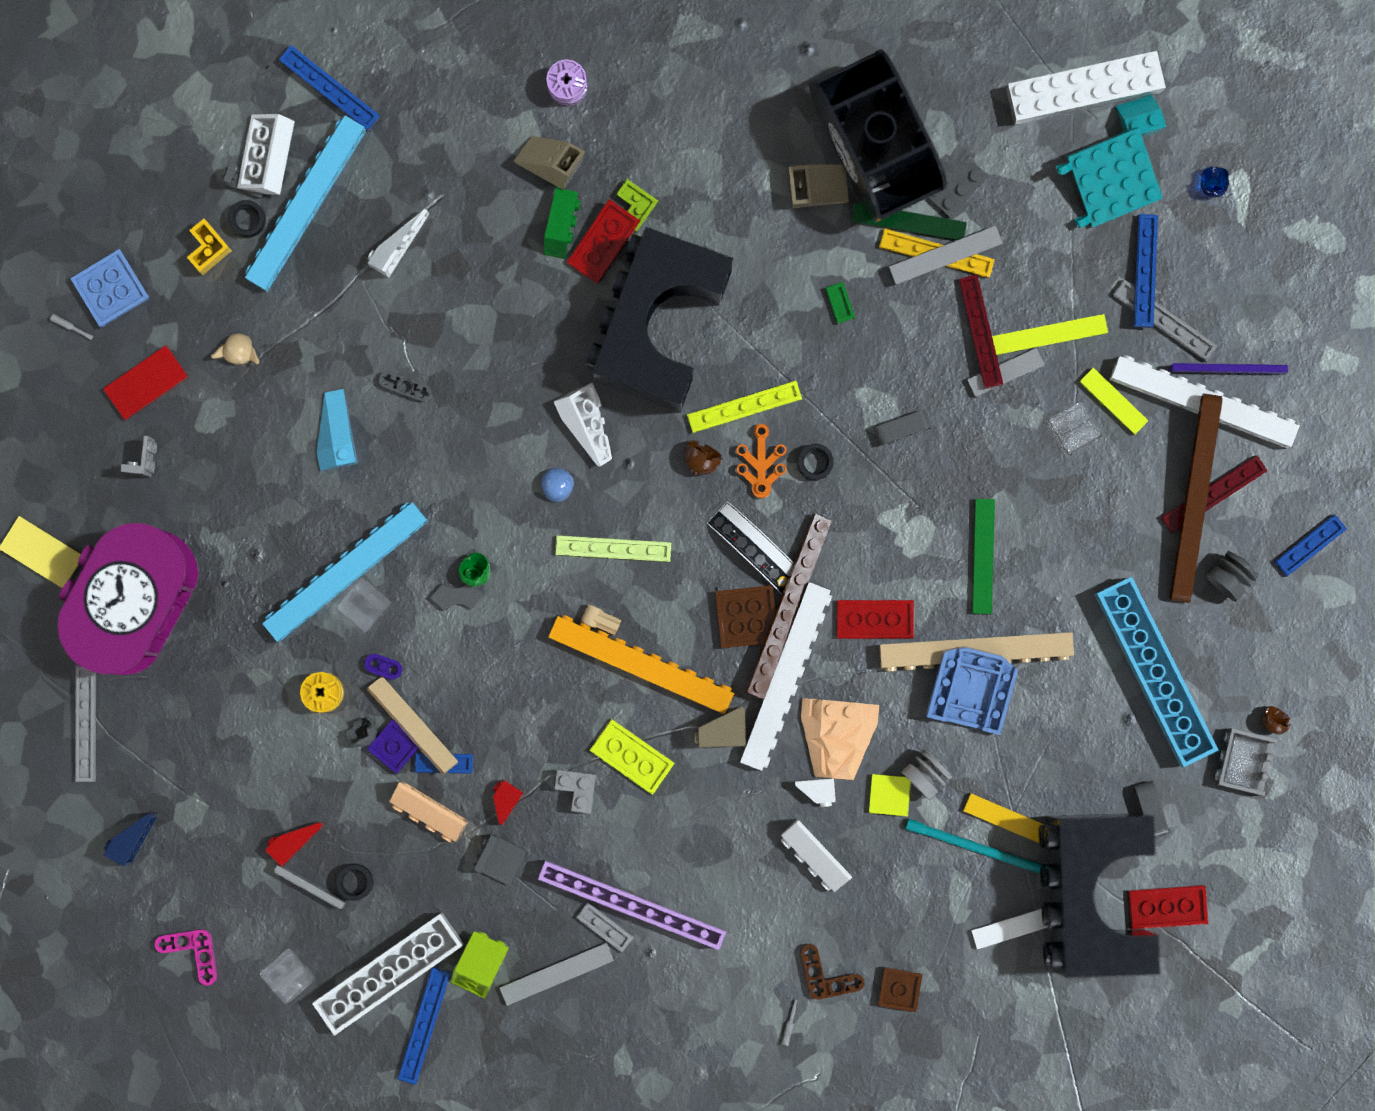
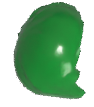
(474, 570)

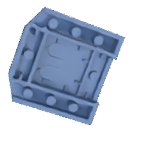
(972, 689)

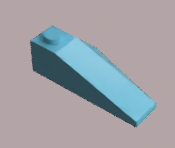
(335, 438)

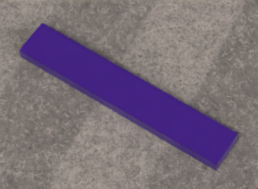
(1228, 368)

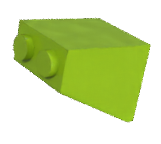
(479, 964)

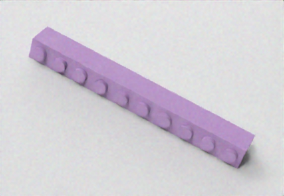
(632, 904)

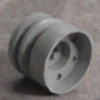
(927, 774)

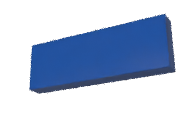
(464, 764)

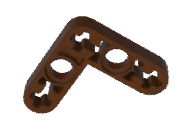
(826, 983)

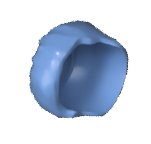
(557, 484)

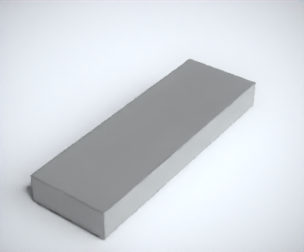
(605, 927)

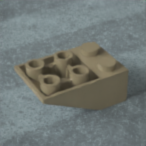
(551, 159)
(817, 185)

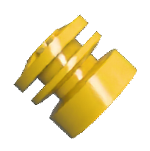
(333, 692)

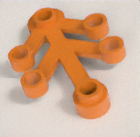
(761, 464)

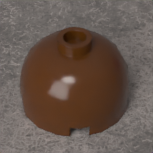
(701, 459)

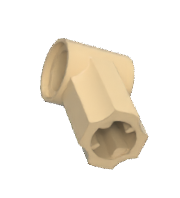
(597, 618)

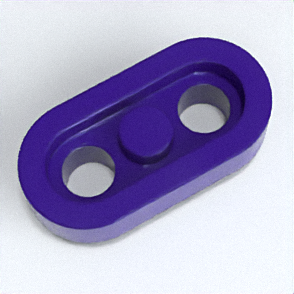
(384, 666)

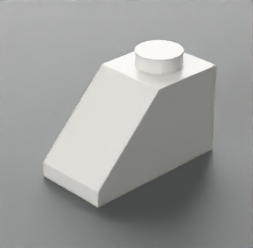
(819, 790)

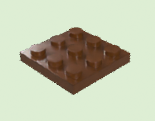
(744, 615)

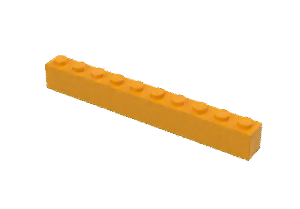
(641, 665)

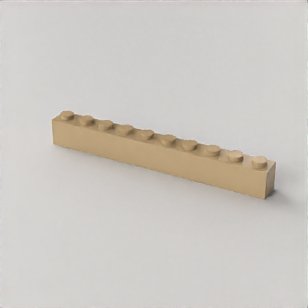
(1011, 648)

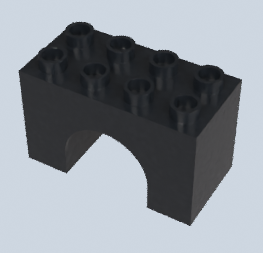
(659, 271)
(1078, 854)

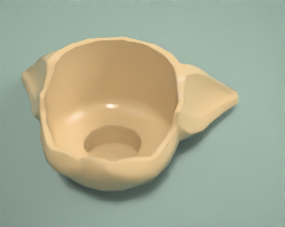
(237, 350)

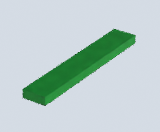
(983, 556)

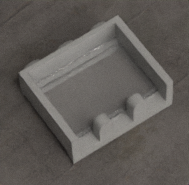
(1245, 761)

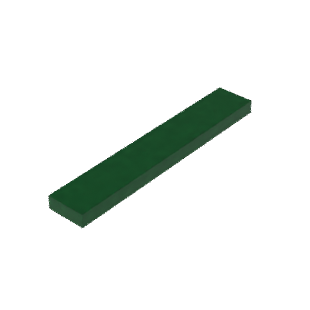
(913, 223)

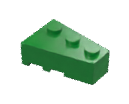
(560, 223)

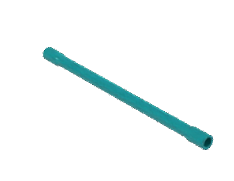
(923, 829)

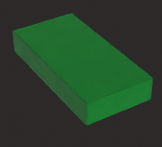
(840, 303)

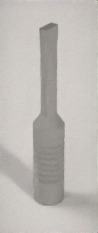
(69, 326)
(789, 1026)

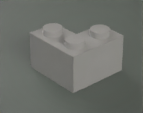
(581, 784)

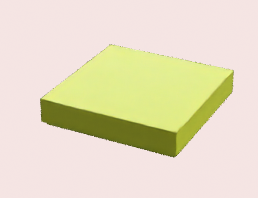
(890, 795)

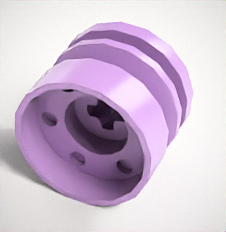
(569, 93)

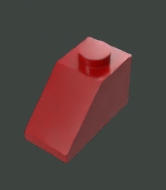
(505, 799)

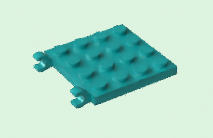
(1112, 177)

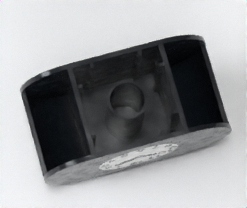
(878, 135)

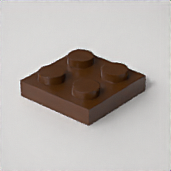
(900, 989)

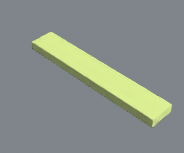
(613, 548)

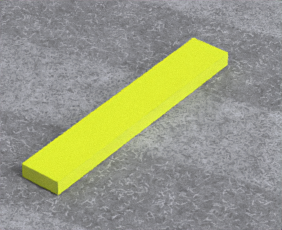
(1050, 334)
(744, 407)

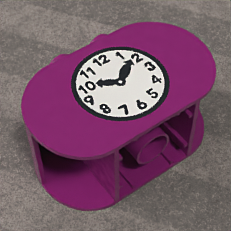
(126, 599)

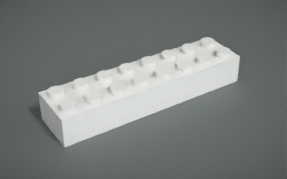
(1085, 87)
(388, 973)

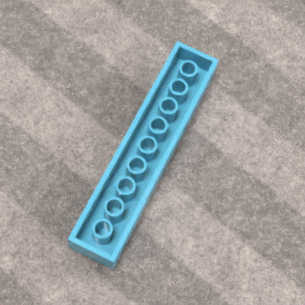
(1156, 672)

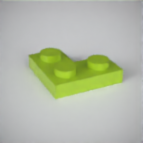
(639, 200)

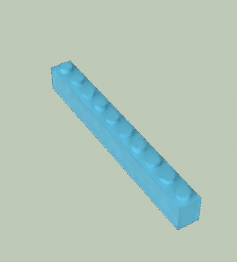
(305, 203)
(345, 572)

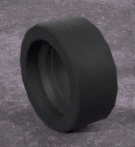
(247, 204)
(815, 447)
(340, 877)

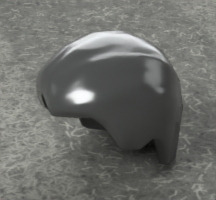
(362, 732)

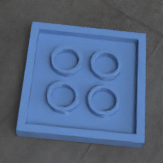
(110, 288)

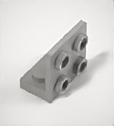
(147, 465)

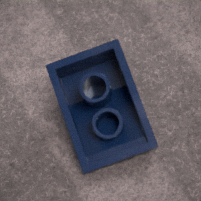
(126, 845)

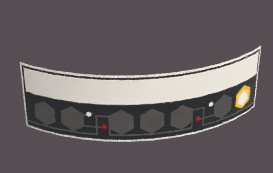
(752, 545)

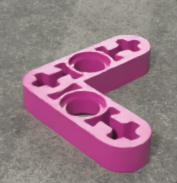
(193, 943)

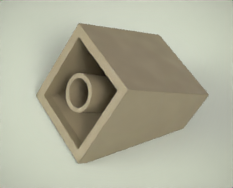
(723, 731)

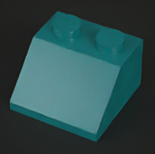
(1142, 114)

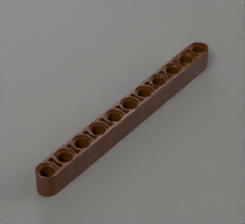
(1196, 498)

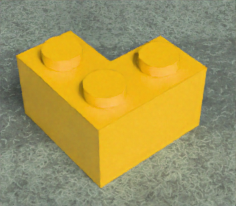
(211, 250)

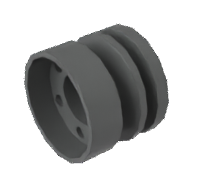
(1235, 572)

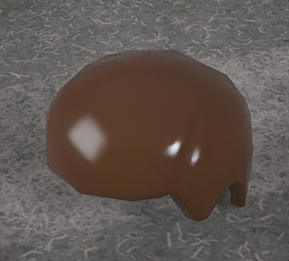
(1275, 720)

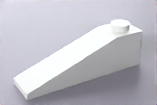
(391, 251)
(582, 417)

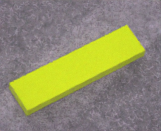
(1113, 401)

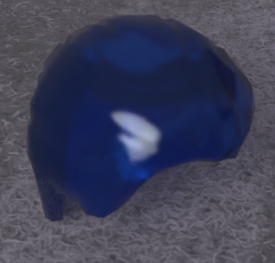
(1214, 181)

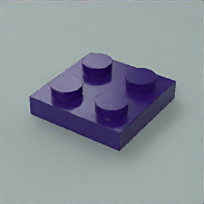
(393, 747)

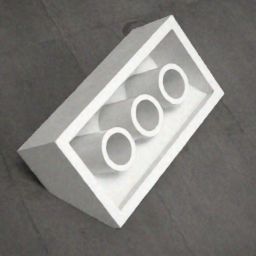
(265, 153)
(815, 855)

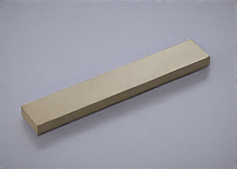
(412, 725)

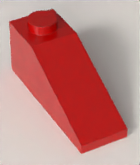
(287, 845)

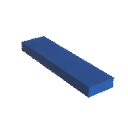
(1310, 545)

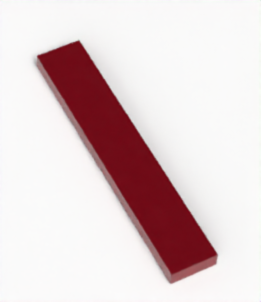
(981, 331)
(1221, 489)

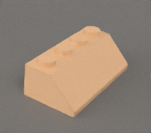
(428, 811)

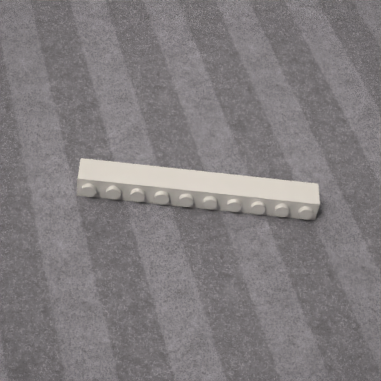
(1188, 396)
(785, 676)

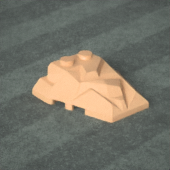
(837, 735)

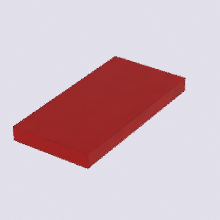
(603, 241)
(145, 382)
(875, 619)
(1168, 907)

